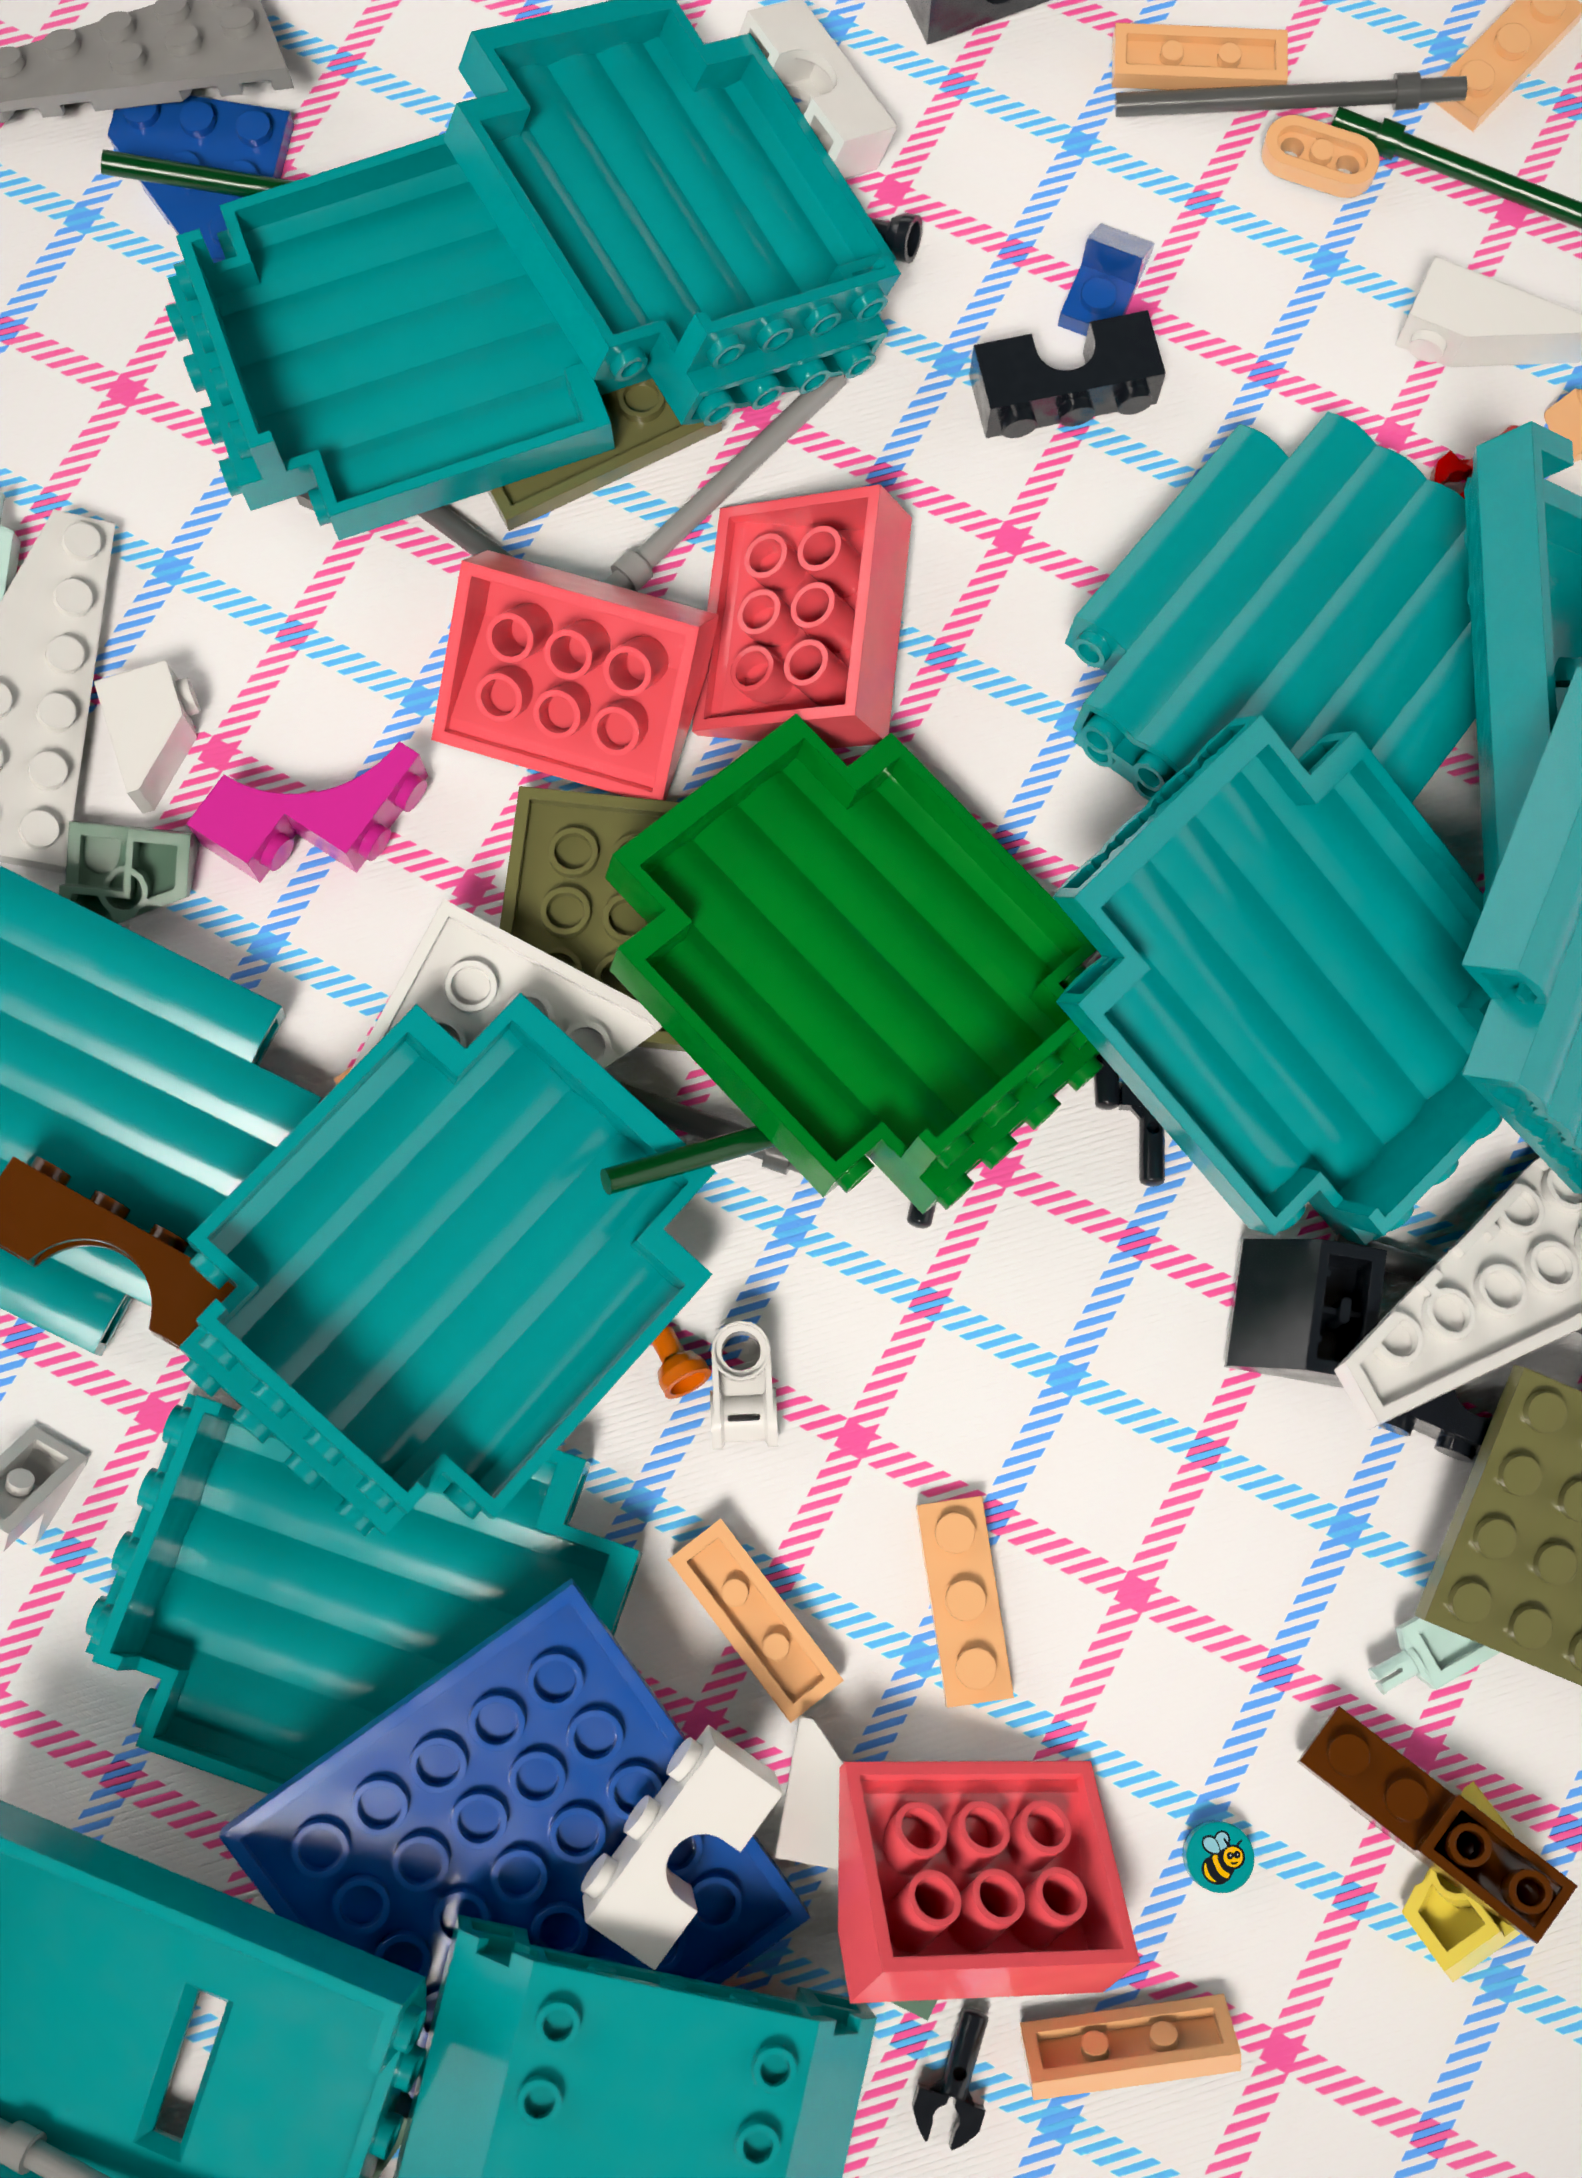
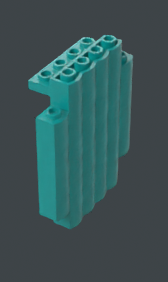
(671, 205)
(379, 345)
(1290, 594)
(1531, 956)
(1288, 980)
(131, 1083)
(442, 1267)
(295, 1627)

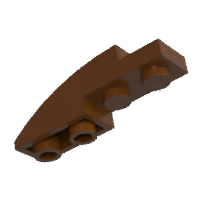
(1437, 1826)

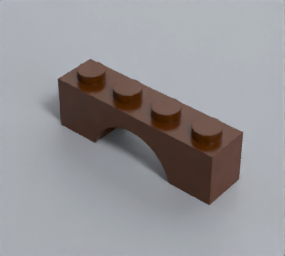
(47, 1218)

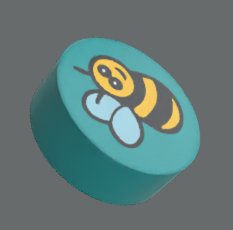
(1218, 1856)

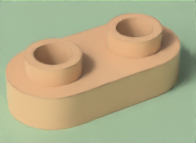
(1320, 154)

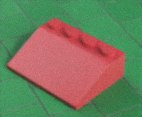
(806, 616)
(571, 675)
(977, 1881)

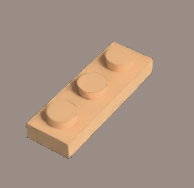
(1509, 55)
(1197, 56)
(964, 1602)
(755, 1620)
(1129, 2046)

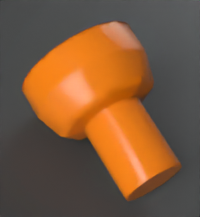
(680, 1369)

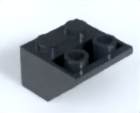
(1302, 1306)

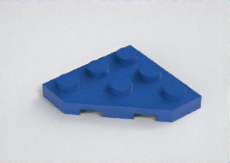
(206, 135)

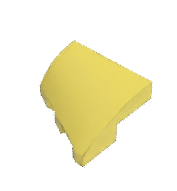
(1452, 1923)

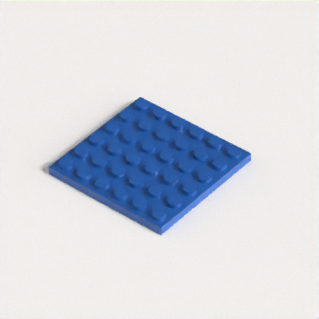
(493, 1807)

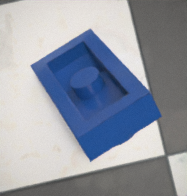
(1106, 278)

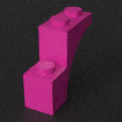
(346, 822)

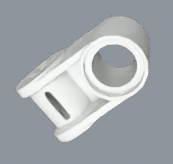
(742, 1392)

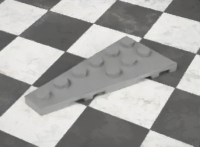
(144, 58)

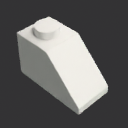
(148, 727)
(811, 1800)

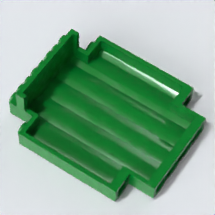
(855, 964)

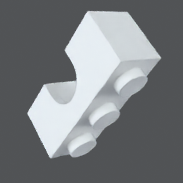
(816, 71)
(709, 1791)

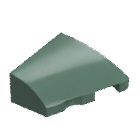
(127, 868)

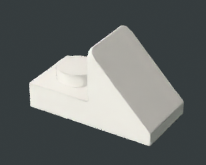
(34, 1484)

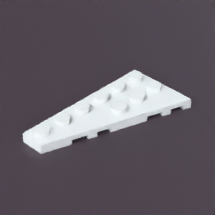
(46, 684)
(1481, 1306)

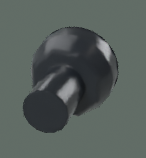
(901, 235)

